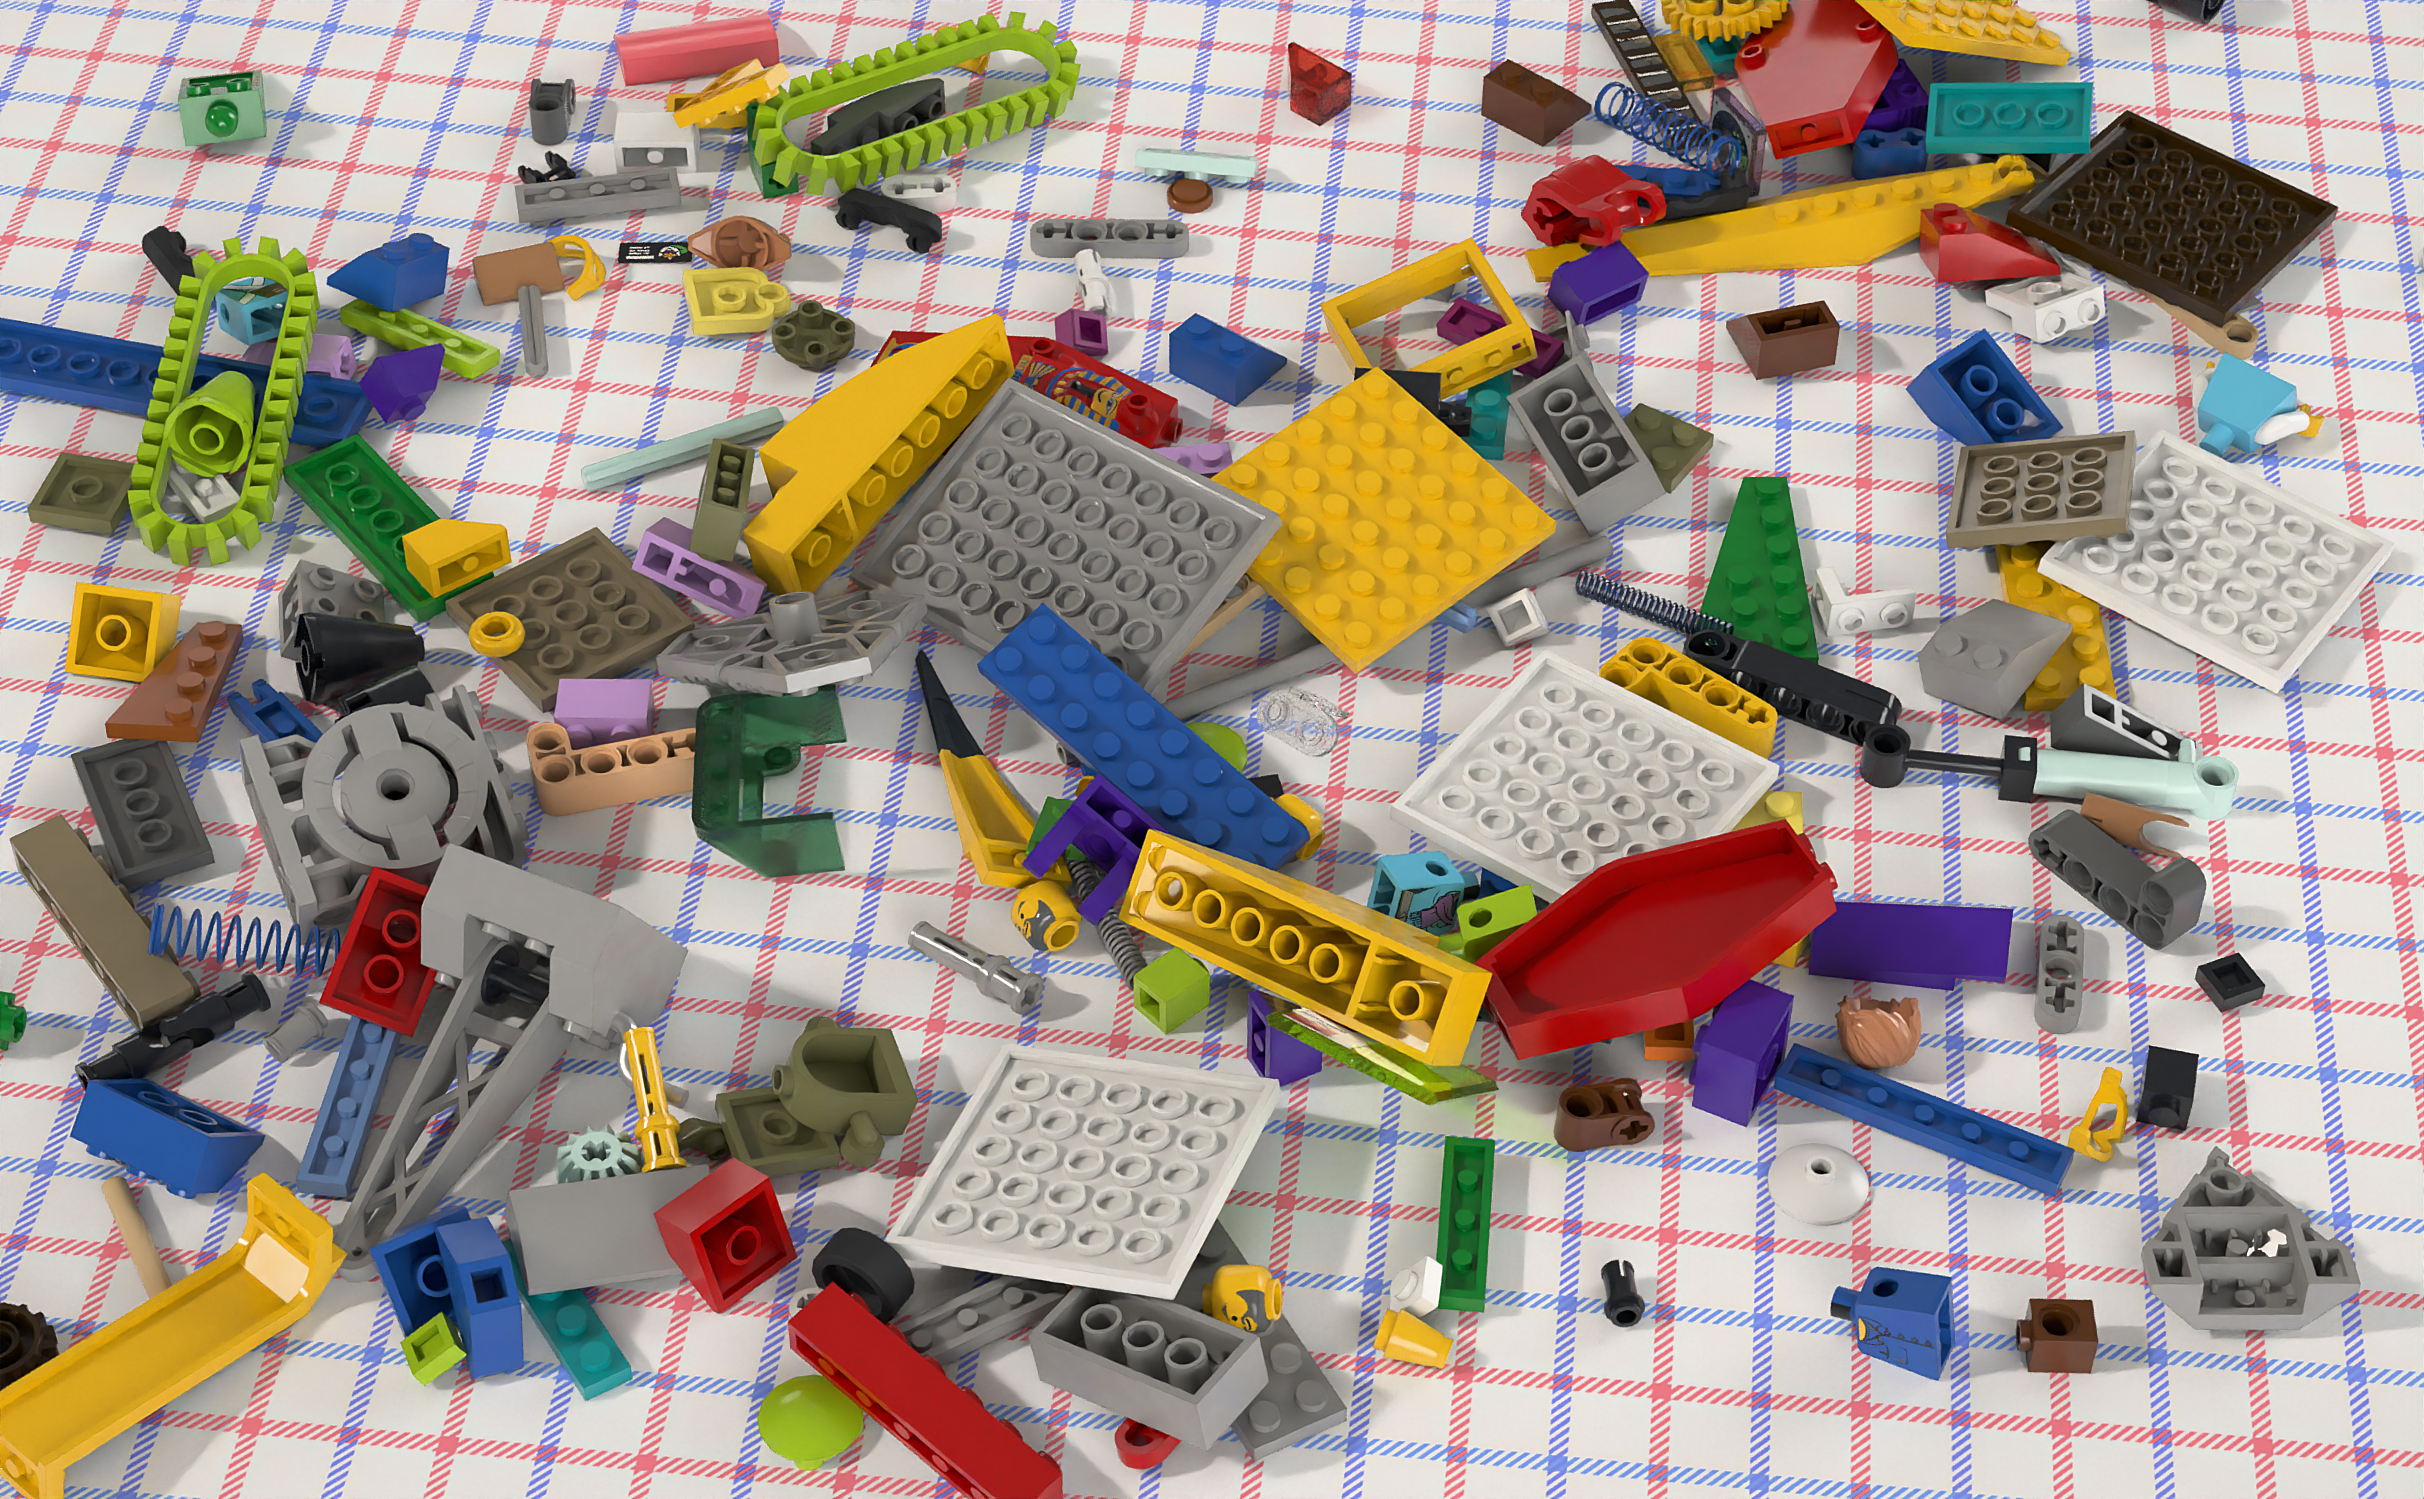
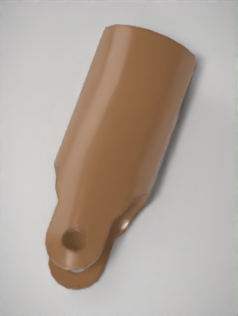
(2126, 821)

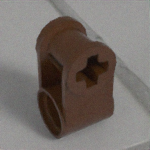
(1599, 1114)

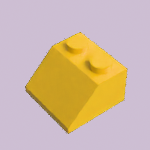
(120, 631)

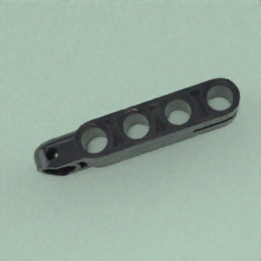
(1796, 686)

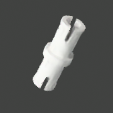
(1092, 283)

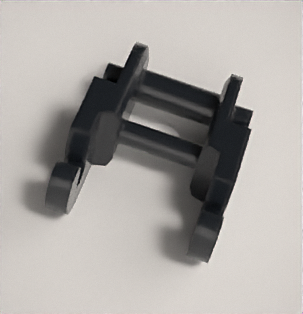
(555, 162)

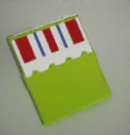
(1423, 1082)

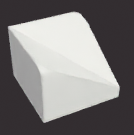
(1518, 618)

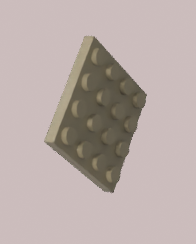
(2042, 490)
(579, 615)

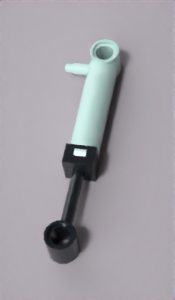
(2198, 785)

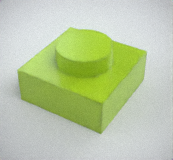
(433, 1348)

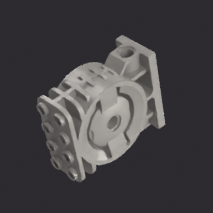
(382, 753)

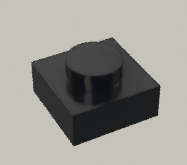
(2229, 982)

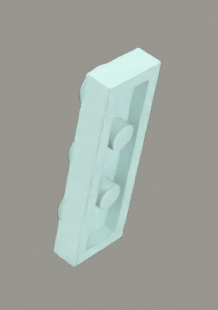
(1197, 164)

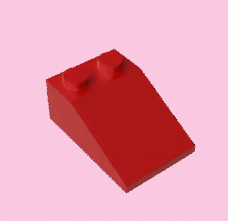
(1972, 247)
(380, 959)

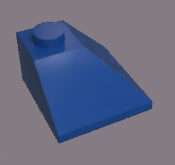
(414, 1270)

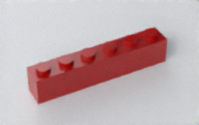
(918, 1401)

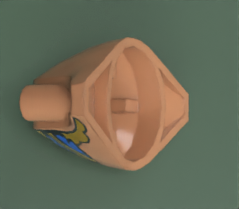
(741, 243)

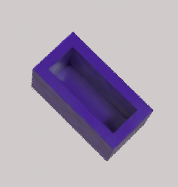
(1598, 283)

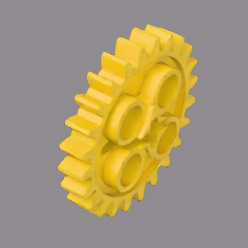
(1721, 17)

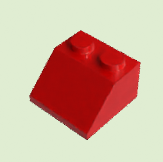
(727, 1233)

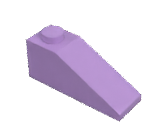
(721, 584)

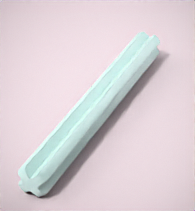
(680, 449)

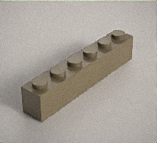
(102, 922)

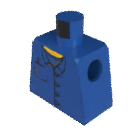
(1902, 1318)

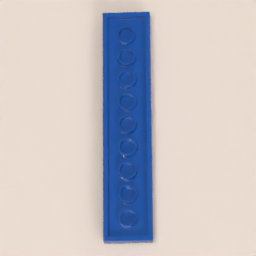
(123, 373)

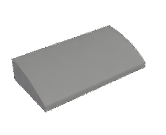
(594, 1229)

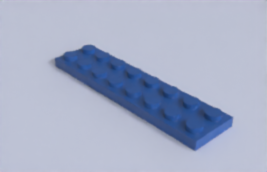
(1137, 743)

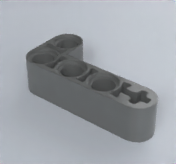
(2142, 901)

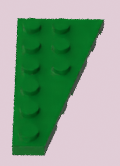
(1761, 573)

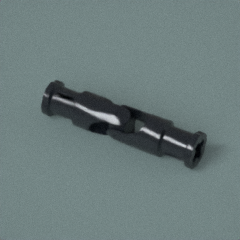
(179, 1033)

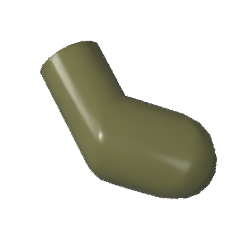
(702, 1136)

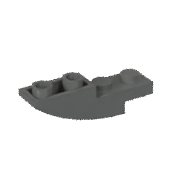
(881, 116)

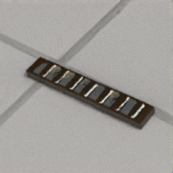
(1645, 66)

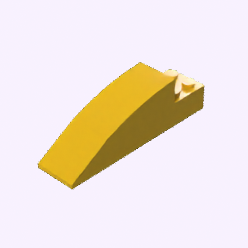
(865, 447)
(1308, 947)

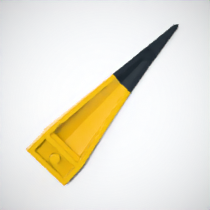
(987, 814)

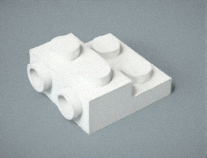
(2048, 304)

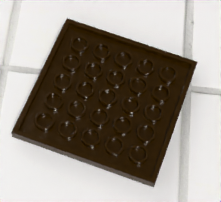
(2172, 217)

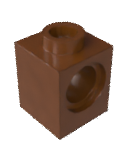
(2058, 1336)

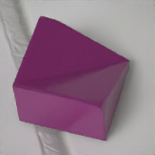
(1083, 331)

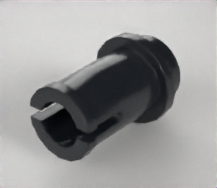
(1623, 1302)

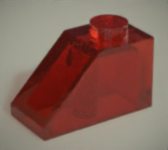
(1316, 85)

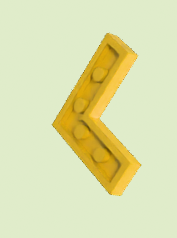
(732, 92)

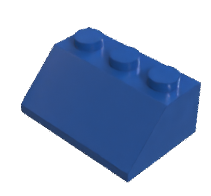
(163, 1135)

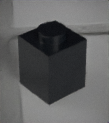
(2167, 1088)

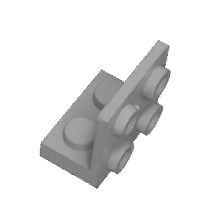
(325, 592)

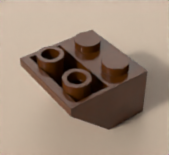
(1786, 339)

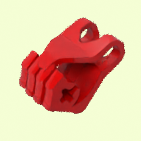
(1589, 204)

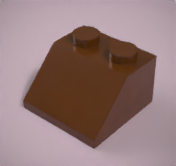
(1530, 103)

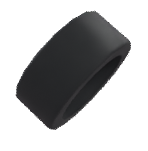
(867, 1267)

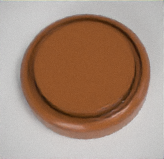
(1189, 196)

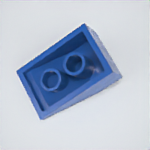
(1981, 396)

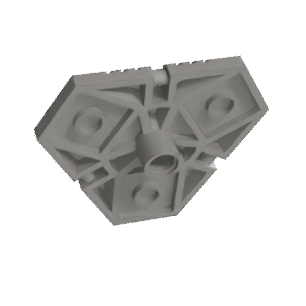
(798, 644)

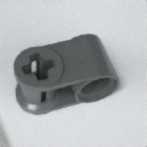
(551, 110)

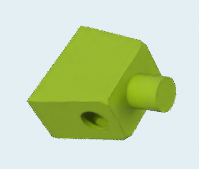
(1489, 922)

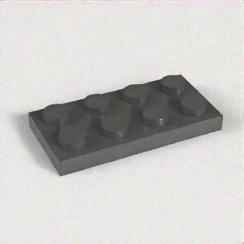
(142, 810)

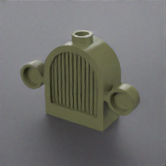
(847, 1086)

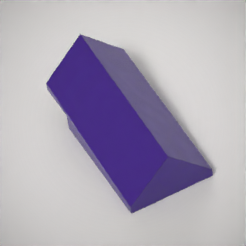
(1912, 943)

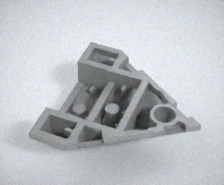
(2244, 1256)

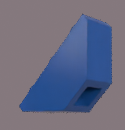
(483, 1296)

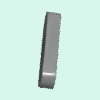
(2048, 987)

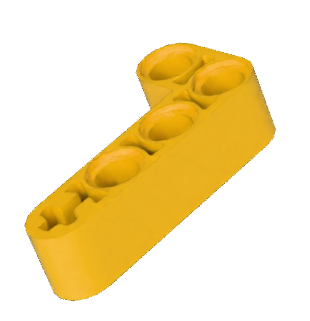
(1694, 693)

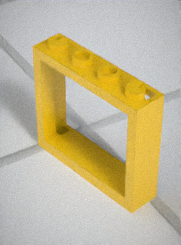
(1458, 367)

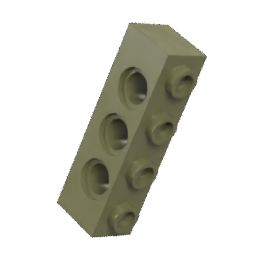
(722, 501)

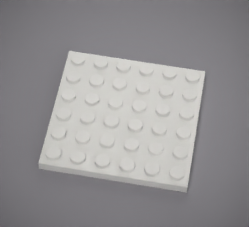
(2223, 562)
(1576, 777)
(1085, 1170)

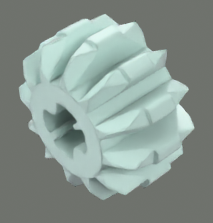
(597, 1156)

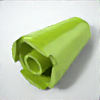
(213, 426)

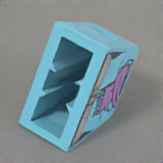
(1421, 890)

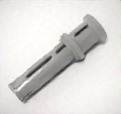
(992, 974)

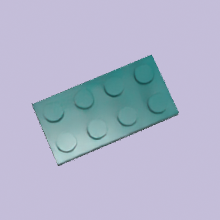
(2010, 117)

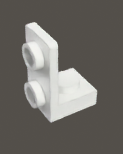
(1858, 613)

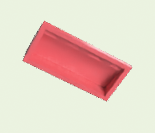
(696, 49)

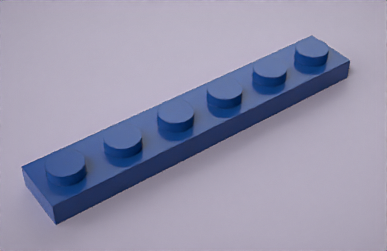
(1924, 1119)

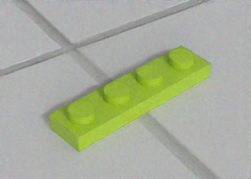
(412, 331)

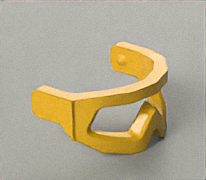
(588, 280)
(2108, 1092)

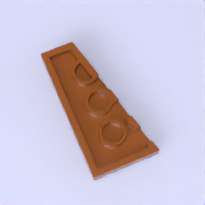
(182, 688)

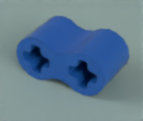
(1888, 154)

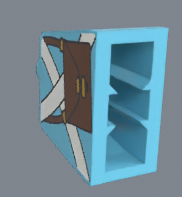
(250, 309)

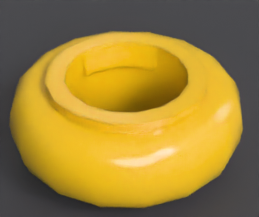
(496, 623)

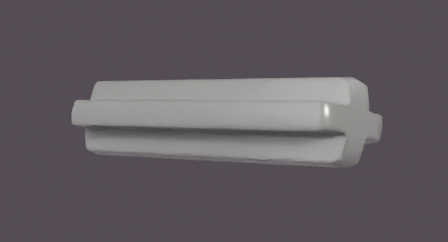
(533, 330)

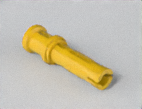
(656, 1128)

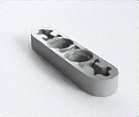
(1156, 238)

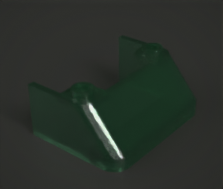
(739, 745)

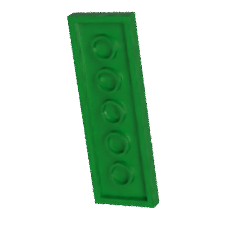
(369, 514)

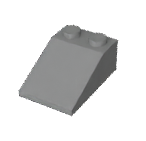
(1989, 656)

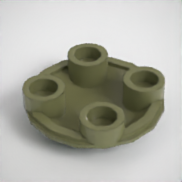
(813, 336)

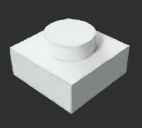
(1417, 1288)

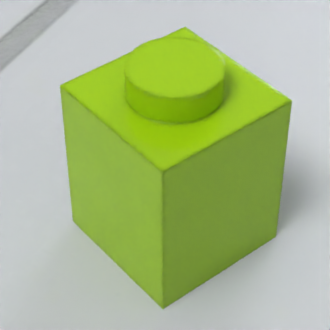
(1172, 989)

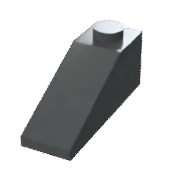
(2102, 725)

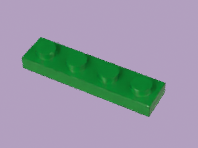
(1465, 1222)

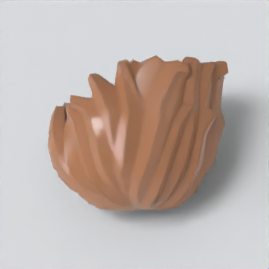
(1879, 1031)

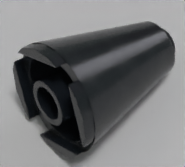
(349, 653)

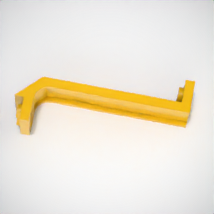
(167, 1342)

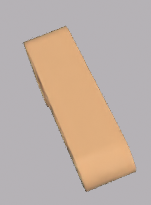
(607, 773)

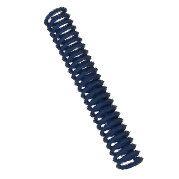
(1677, 625)

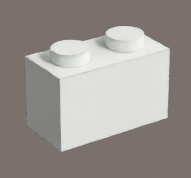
(654, 142)

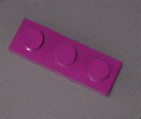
(1470, 321)

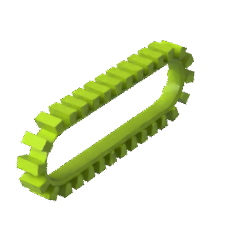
(928, 139)
(277, 411)

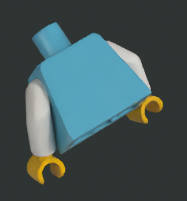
(2247, 407)

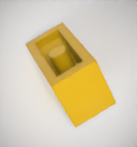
(455, 553)

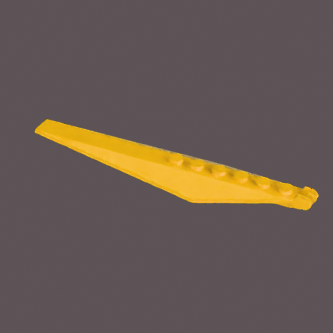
(1807, 227)

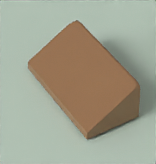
(504, 272)

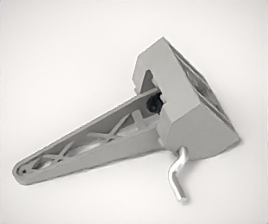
(483, 937)

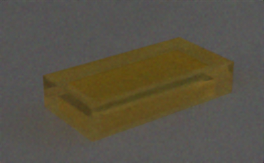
(1685, 62)

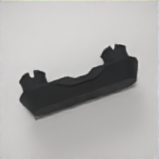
(1731, 196)
(921, 225)
(167, 254)

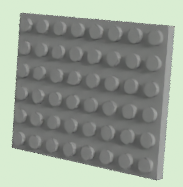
(1069, 518)

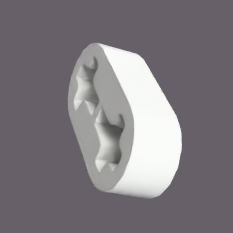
(928, 192)

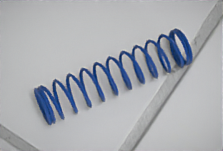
(1713, 152)
(156, 932)

